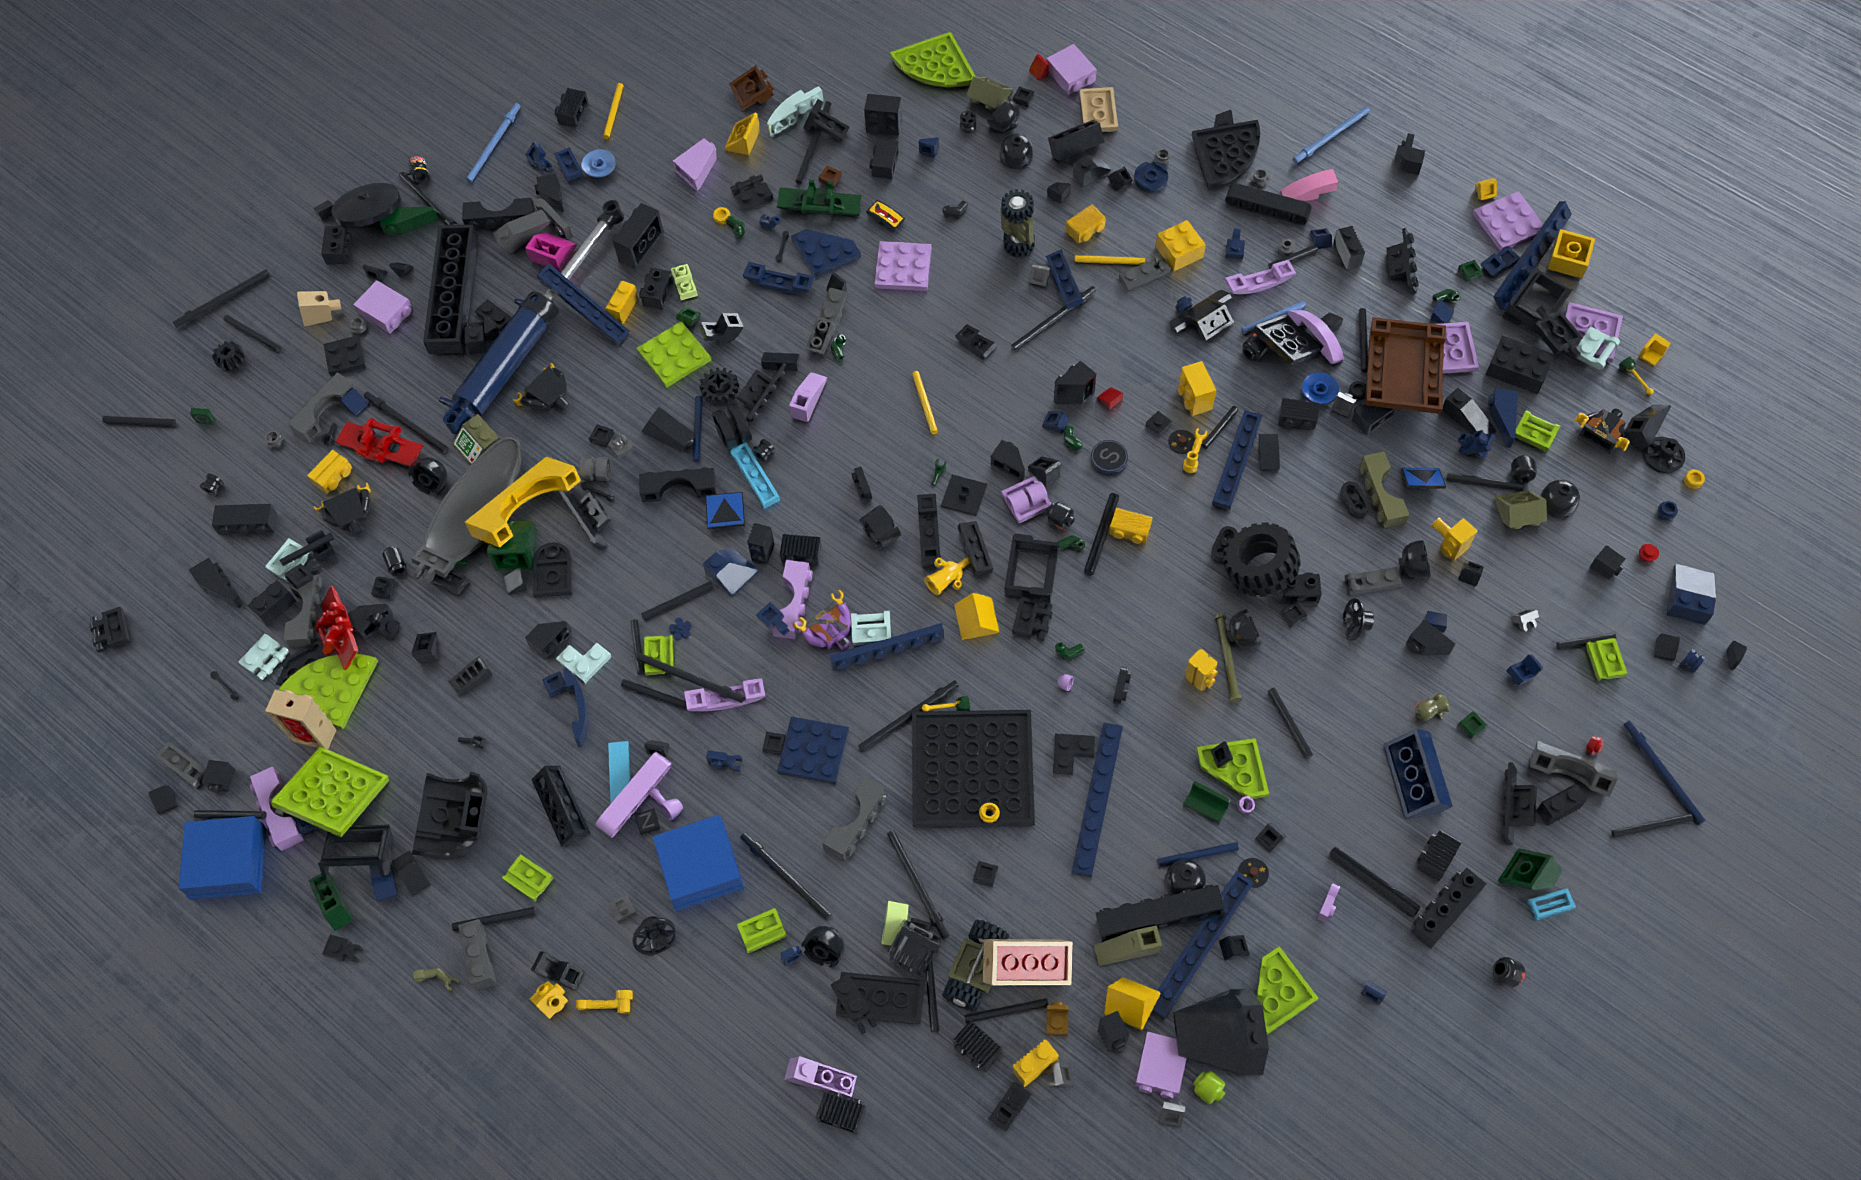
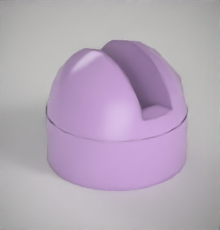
(1065, 682)
(1248, 807)

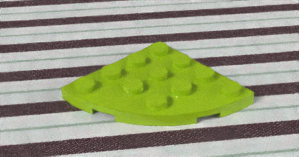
(935, 62)
(333, 687)

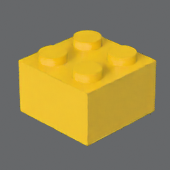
(1180, 245)
(1571, 253)
(1196, 388)

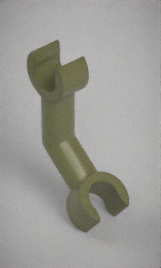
(422, 975)

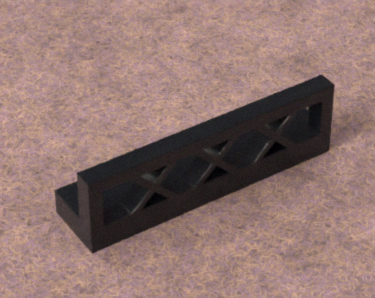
(562, 801)

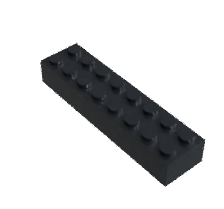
(450, 289)

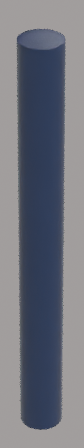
(697, 429)
(1198, 854)

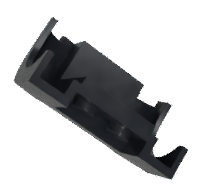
(450, 816)

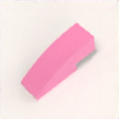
(1311, 186)

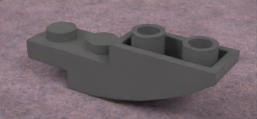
(827, 321)

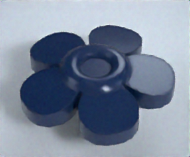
(680, 628)

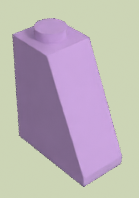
(696, 163)

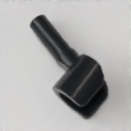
(329, 435)
(474, 741)

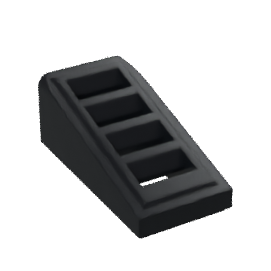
(474, 681)

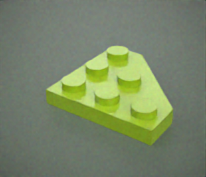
(1242, 773)
(1282, 990)

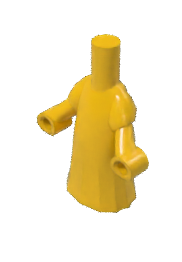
(941, 579)

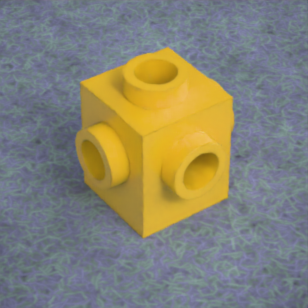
(549, 999)

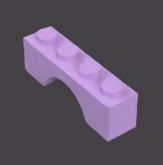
(796, 578)
(282, 829)

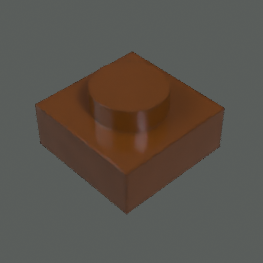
(830, 174)

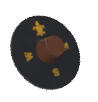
(1181, 441)
(1255, 871)

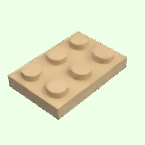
(1100, 106)

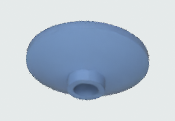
(598, 163)

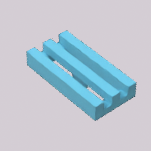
(1535, 909)

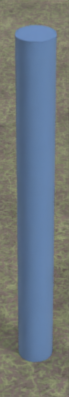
(1297, 306)

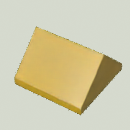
(743, 135)
(976, 616)
(1131, 1001)

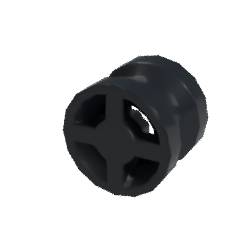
(965, 117)
(763, 450)
(211, 484)

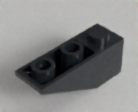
(1645, 425)
(211, 581)

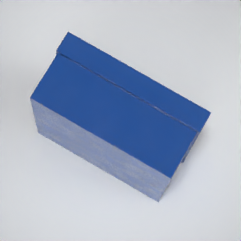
(222, 858)
(698, 862)

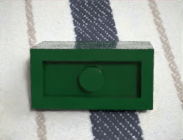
(1207, 802)

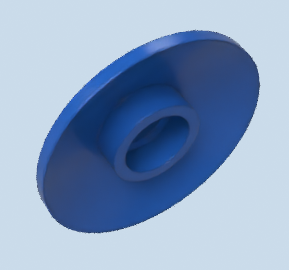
(1320, 382)

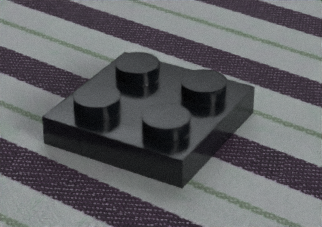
(344, 355)

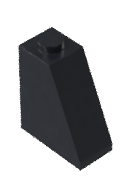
(668, 430)

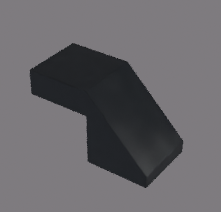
(557, 971)

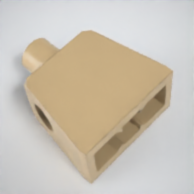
(316, 307)

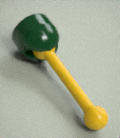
(1629, 365)
(961, 704)

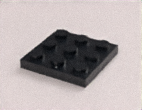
(1288, 339)

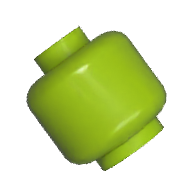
(1209, 1087)

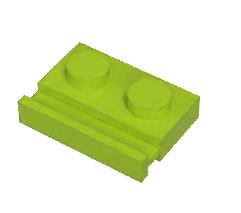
(660, 649)
(1606, 659)
(527, 878)
(761, 930)

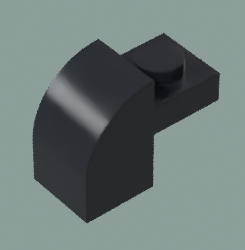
(1409, 158)
(724, 330)

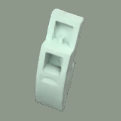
(788, 111)

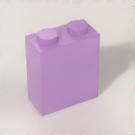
(1071, 69)
(383, 307)
(1160, 1066)

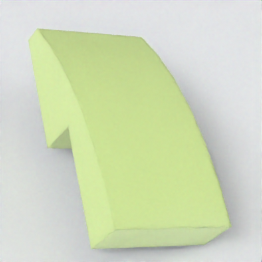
(684, 282)
(893, 918)

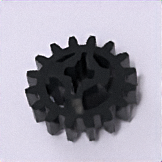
(728, 386)

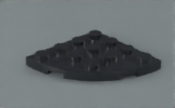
(1226, 150)

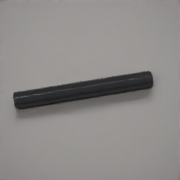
(1101, 533)
(1374, 880)

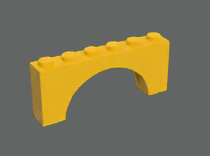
(491, 520)

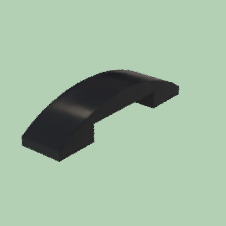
(928, 528)

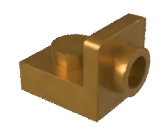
(1057, 1019)

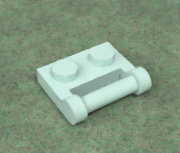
(1590, 345)
(870, 633)

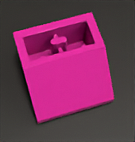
(550, 249)

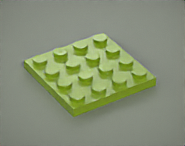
(330, 791)

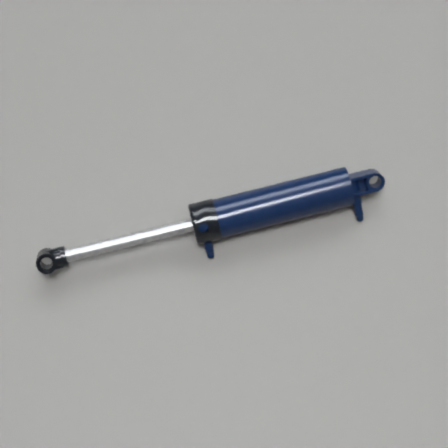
(518, 337)

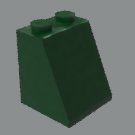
(518, 550)

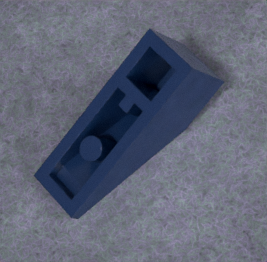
(1504, 413)

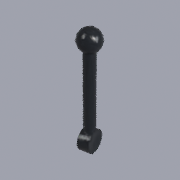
(779, 257)
(584, 485)
(214, 675)

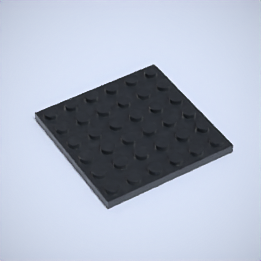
(969, 762)

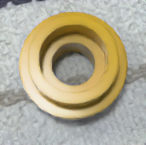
(989, 807)

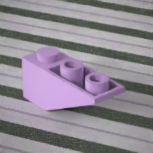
(807, 397)
(819, 1076)

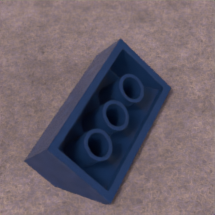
(1418, 774)

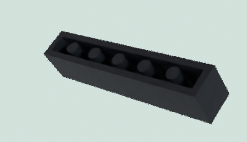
(1164, 912)

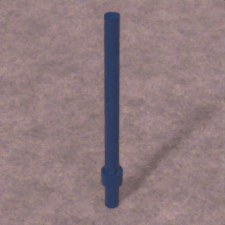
(1639, 739)

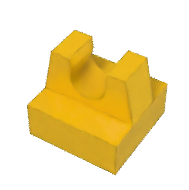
(1486, 189)

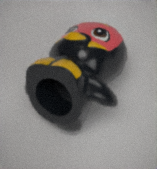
(418, 170)

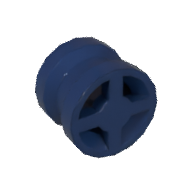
(1693, 660)

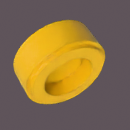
(721, 215)
(1694, 479)

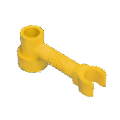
(1191, 462)
(621, 1003)

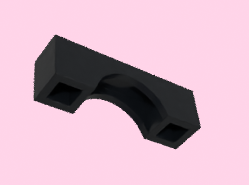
(475, 214)
(655, 485)

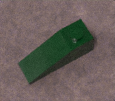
(407, 219)
(330, 901)

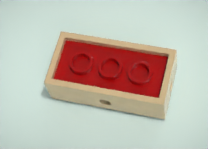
(300, 719)
(1027, 962)

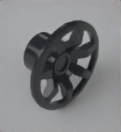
(1666, 452)
(1359, 619)
(653, 932)

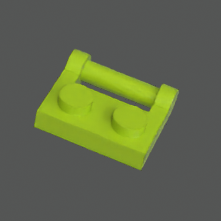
(1534, 434)

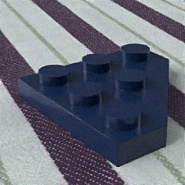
(824, 251)

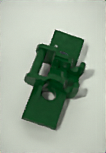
(819, 200)

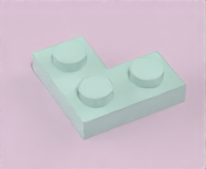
(584, 666)

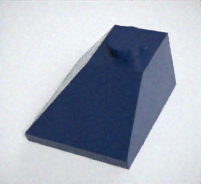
(729, 570)

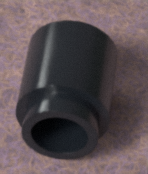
(394, 560)

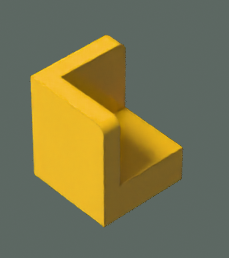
(1654, 350)

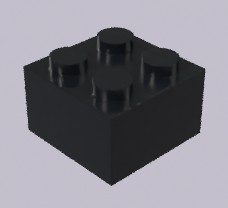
(883, 114)

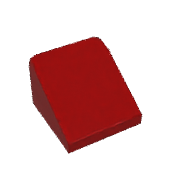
(1039, 67)
(1110, 397)

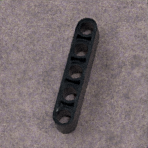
(1268, 204)

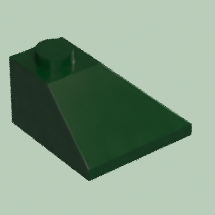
(1531, 870)

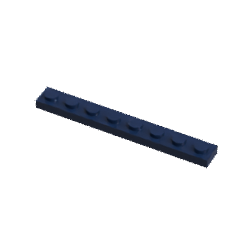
(1532, 255)
(1097, 800)
(1200, 946)

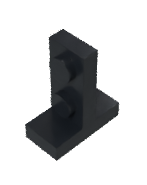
(825, 122)

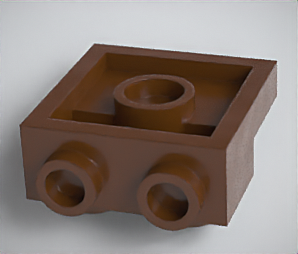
(752, 87)

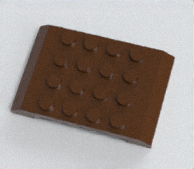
(1405, 365)

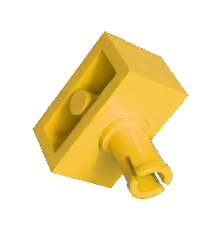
(1456, 539)

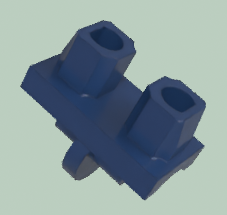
(1478, 443)

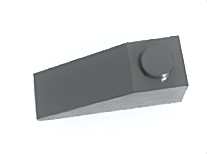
(519, 231)

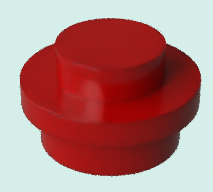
(1648, 553)
(1595, 745)

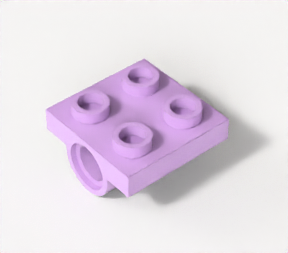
(1026, 499)

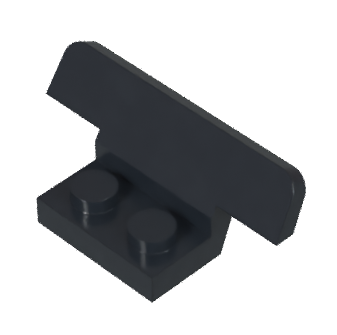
(1208, 316)

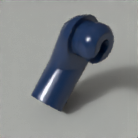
(769, 223)

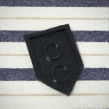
(300, 659)

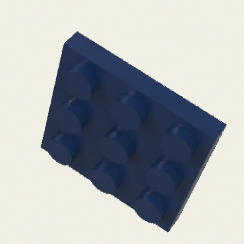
(813, 750)

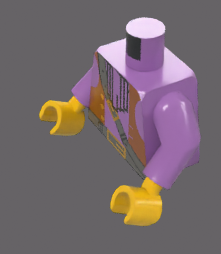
(829, 626)

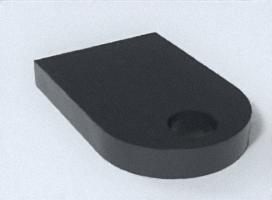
(552, 573)

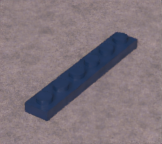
(583, 304)
(1237, 460)
(891, 645)

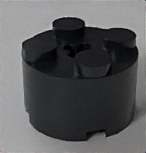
(880, 527)

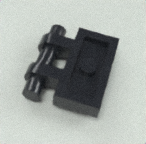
(754, 196)
(1026, 615)
(115, 628)

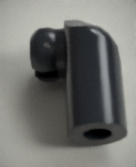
(955, 211)

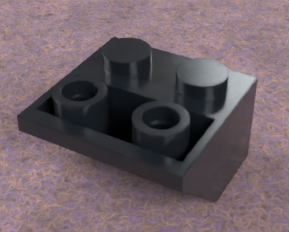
(1075, 385)

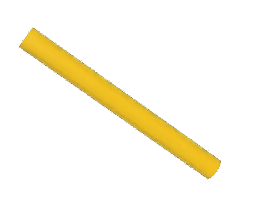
(613, 110)
(1109, 260)
(924, 401)

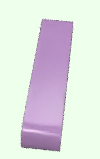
(633, 794)

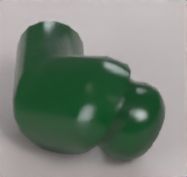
(739, 226)
(1448, 295)
(837, 345)
(1070, 440)
(1072, 542)
(1069, 653)

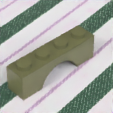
(1390, 510)

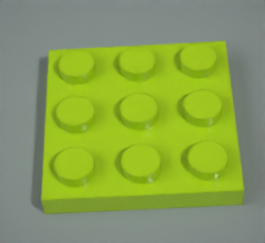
(674, 354)

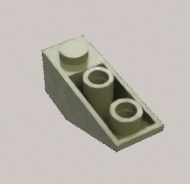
(1129, 946)

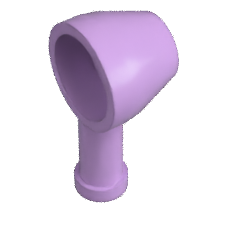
(670, 808)

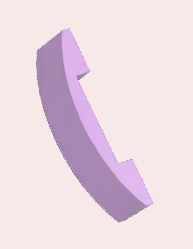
(1261, 280)
(1331, 348)
(710, 701)

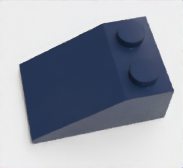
(1692, 594)

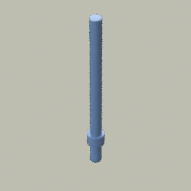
(508, 119)
(1308, 150)

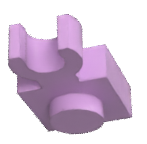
(1328, 908)

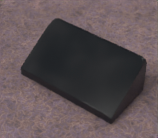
(775, 360)

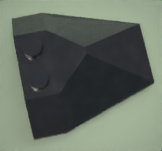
(1224, 1032)

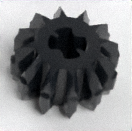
(228, 355)

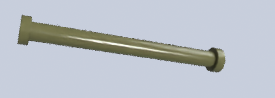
(1235, 696)

